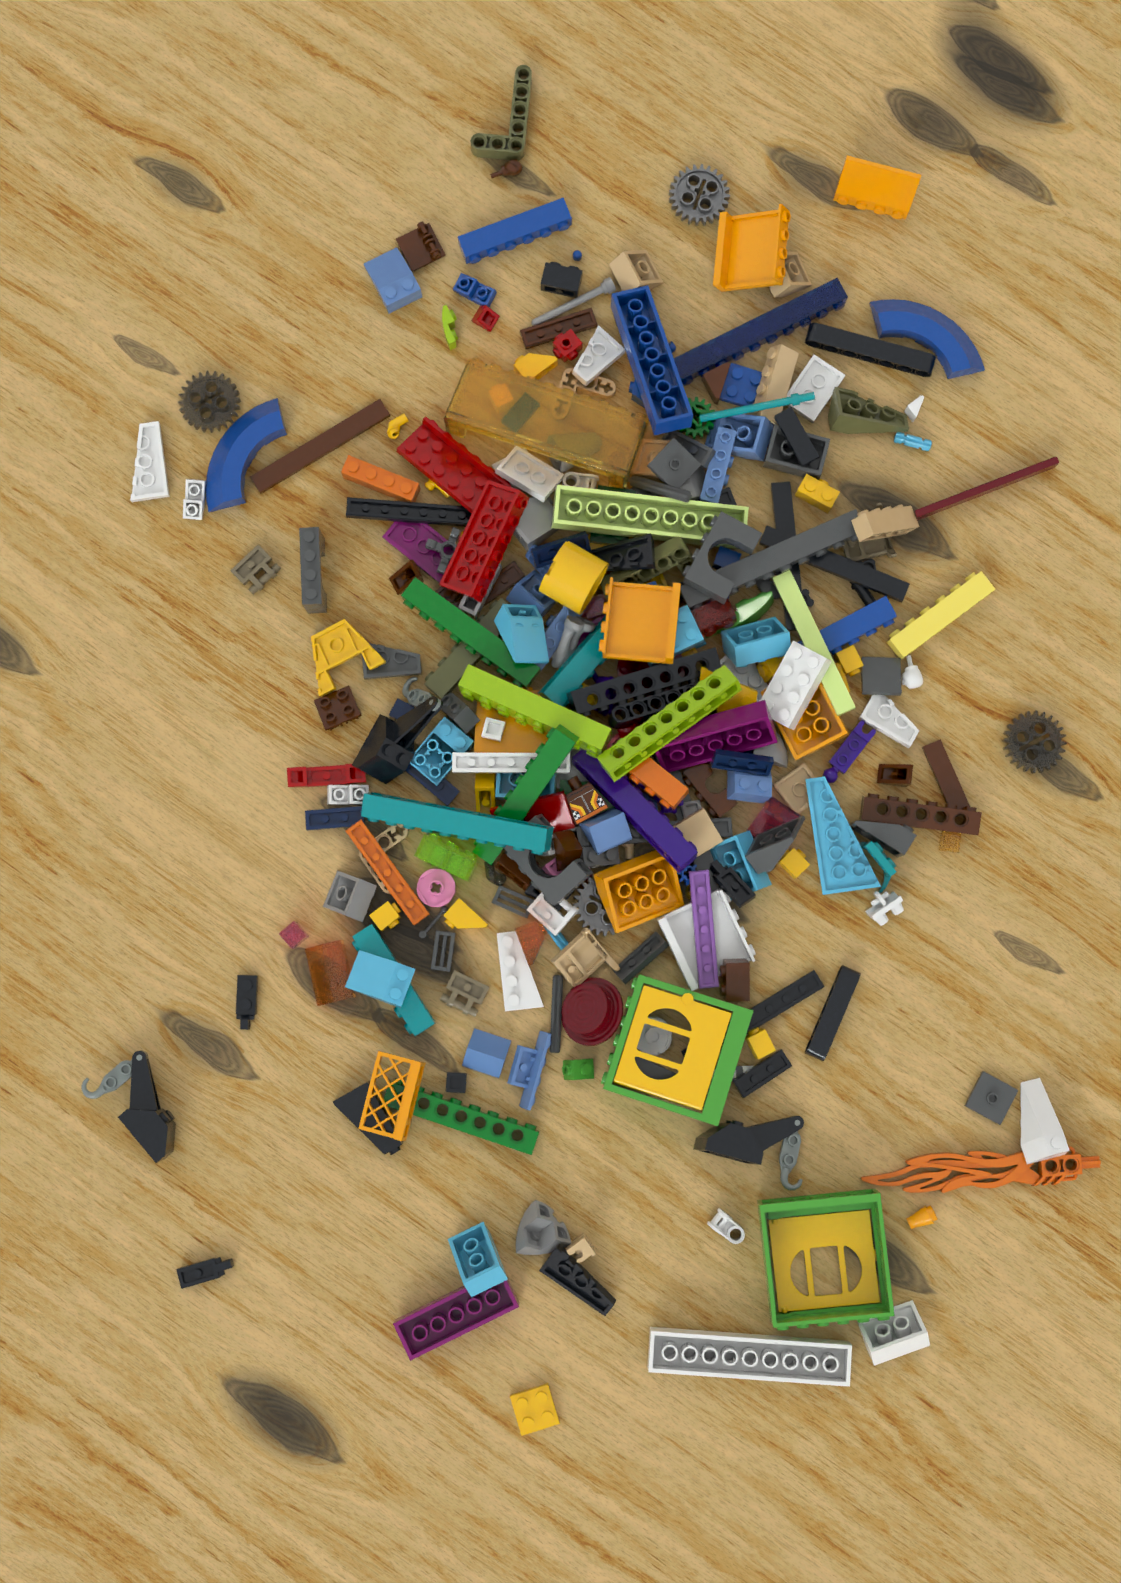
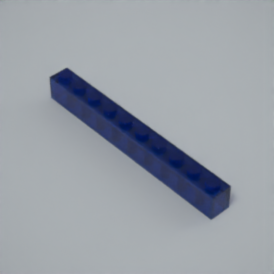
(761, 330)

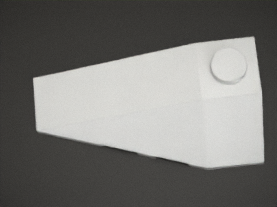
(1040, 1128)

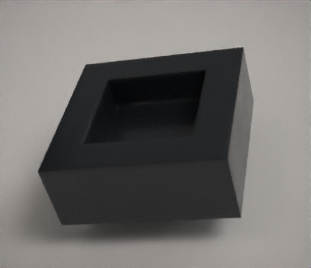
(456, 1082)

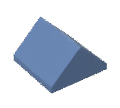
(606, 830)
(486, 1053)

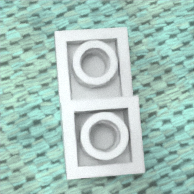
(194, 499)
(346, 794)

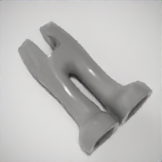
(573, 629)

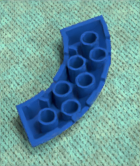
(931, 330)
(237, 450)

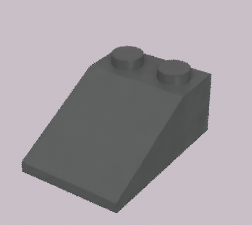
(891, 837)
(772, 844)

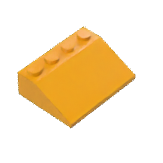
(876, 187)
(816, 727)
(638, 890)

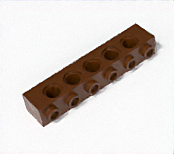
(969, 825)

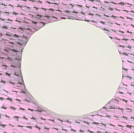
(654, 1039)

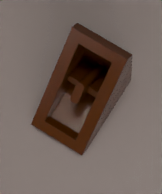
(715, 380)
(404, 576)
(895, 774)
(566, 848)

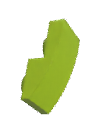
(448, 320)

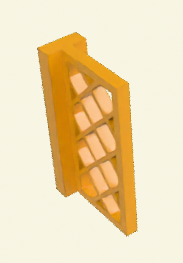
(408, 1100)

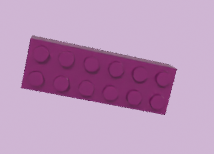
(731, 730)
(452, 1317)

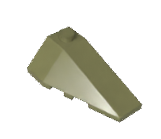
(856, 415)

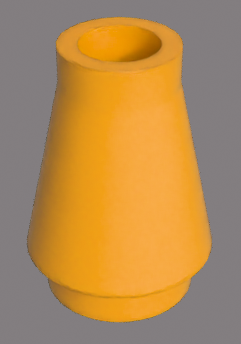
(922, 1217)

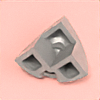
(777, 751)
(540, 1231)

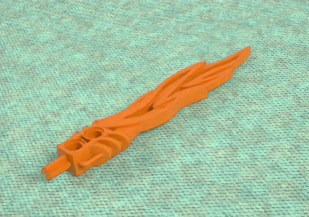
(1019, 1173)

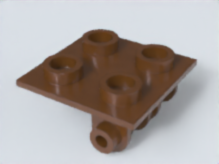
(420, 246)
(337, 708)

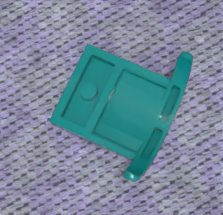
(883, 861)

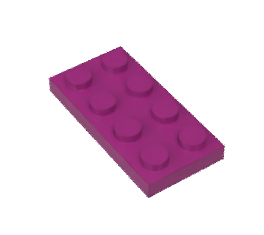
(411, 541)

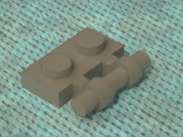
(252, 565)
(468, 988)

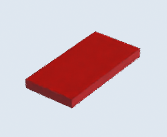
(553, 808)

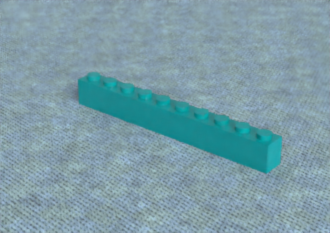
(458, 822)

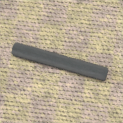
(660, 488)
(556, 1013)

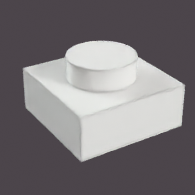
(493, 729)

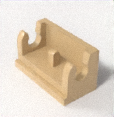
(583, 1248)

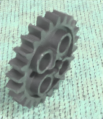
(715, 200)
(595, 920)

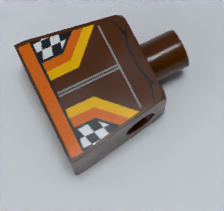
(584, 800)

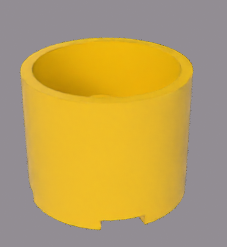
(573, 577)

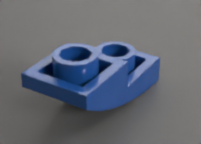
(474, 291)

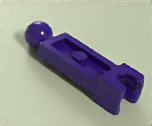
(848, 752)

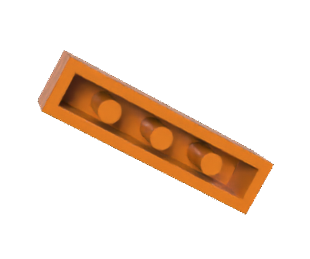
(380, 480)
(659, 783)

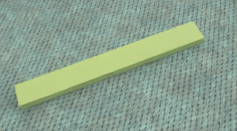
(813, 640)

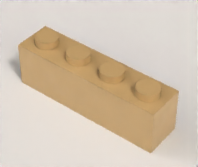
(775, 379)
(884, 522)

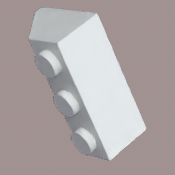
(895, 1336)

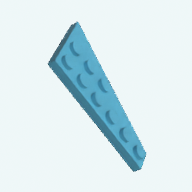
(838, 852)

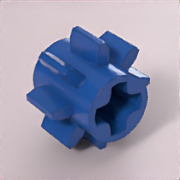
(683, 877)

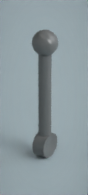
(422, 934)

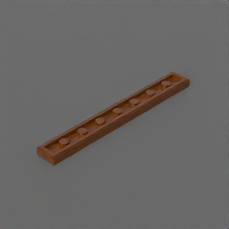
(320, 446)

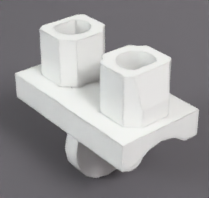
(882, 904)

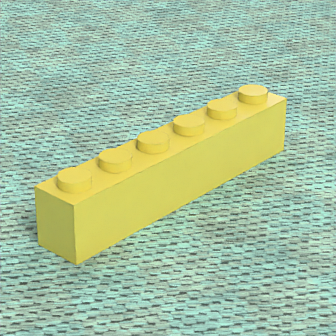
(941, 615)

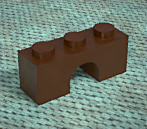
(717, 803)

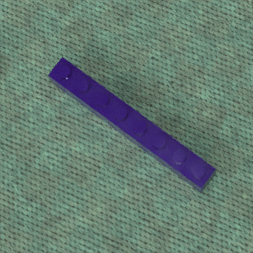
(638, 812)

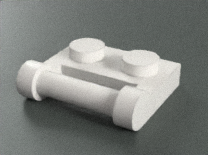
(550, 916)

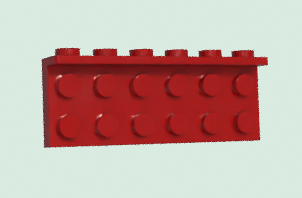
(448, 463)
(484, 540)

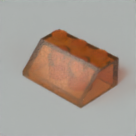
(329, 972)

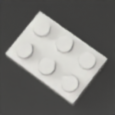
(816, 378)
(529, 473)

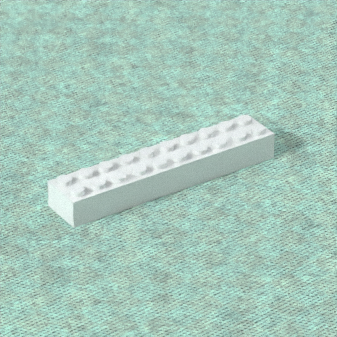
(749, 1356)

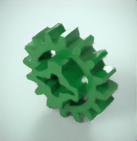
(697, 427)

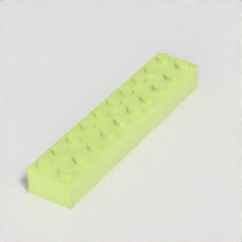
(637, 514)

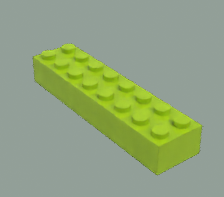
(532, 709)

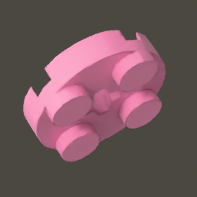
(425, 885)

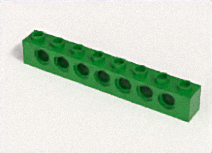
(468, 1126)

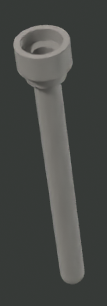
(606, 286)

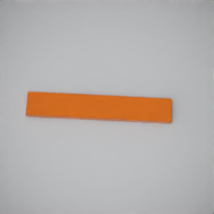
(387, 872)

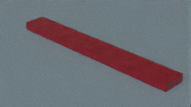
(986, 488)

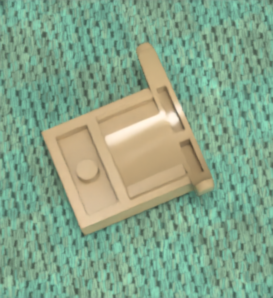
(582, 958)

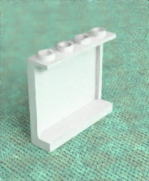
(729, 937)

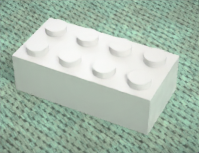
(794, 684)

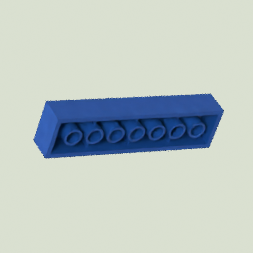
(651, 360)

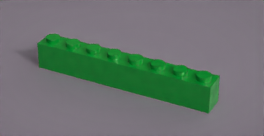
(469, 632)
(531, 784)

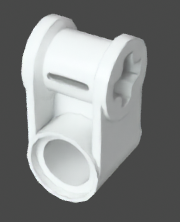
(582, 480)
(725, 1226)

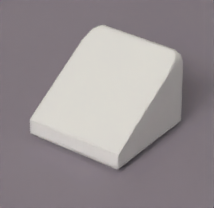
(913, 408)

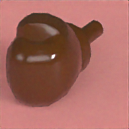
(512, 168)

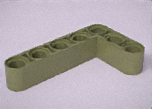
(516, 122)
(667, 555)

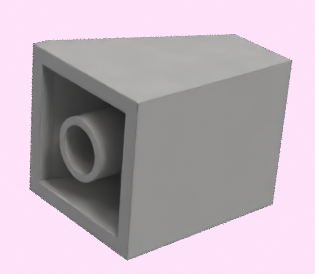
(535, 523)

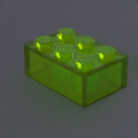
(447, 857)

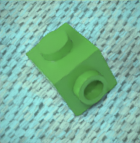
(578, 1069)

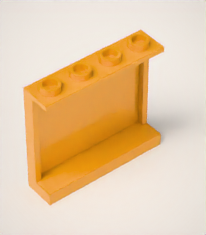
(751, 250)
(640, 622)
(515, 737)

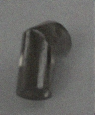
(494, 876)

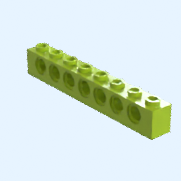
(665, 732)

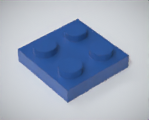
(740, 385)

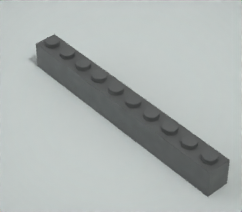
(780, 557)

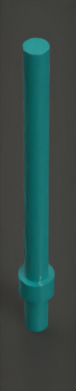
(795, 399)

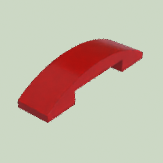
(324, 776)

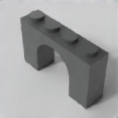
(724, 531)
(311, 550)
(553, 887)

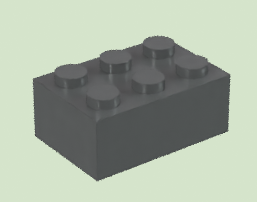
(782, 458)

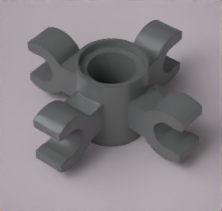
(436, 546)

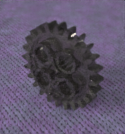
(200, 387)
(1042, 757)

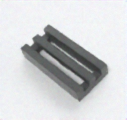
(512, 901)
(435, 951)

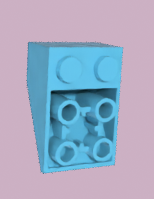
(523, 633)
(435, 753)

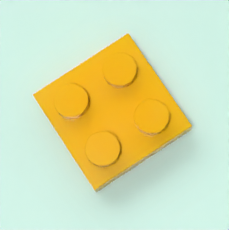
(534, 1409)

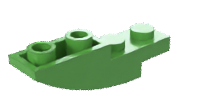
(751, 609)

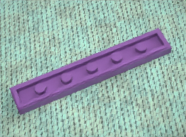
(703, 929)

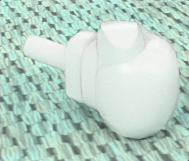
(912, 676)

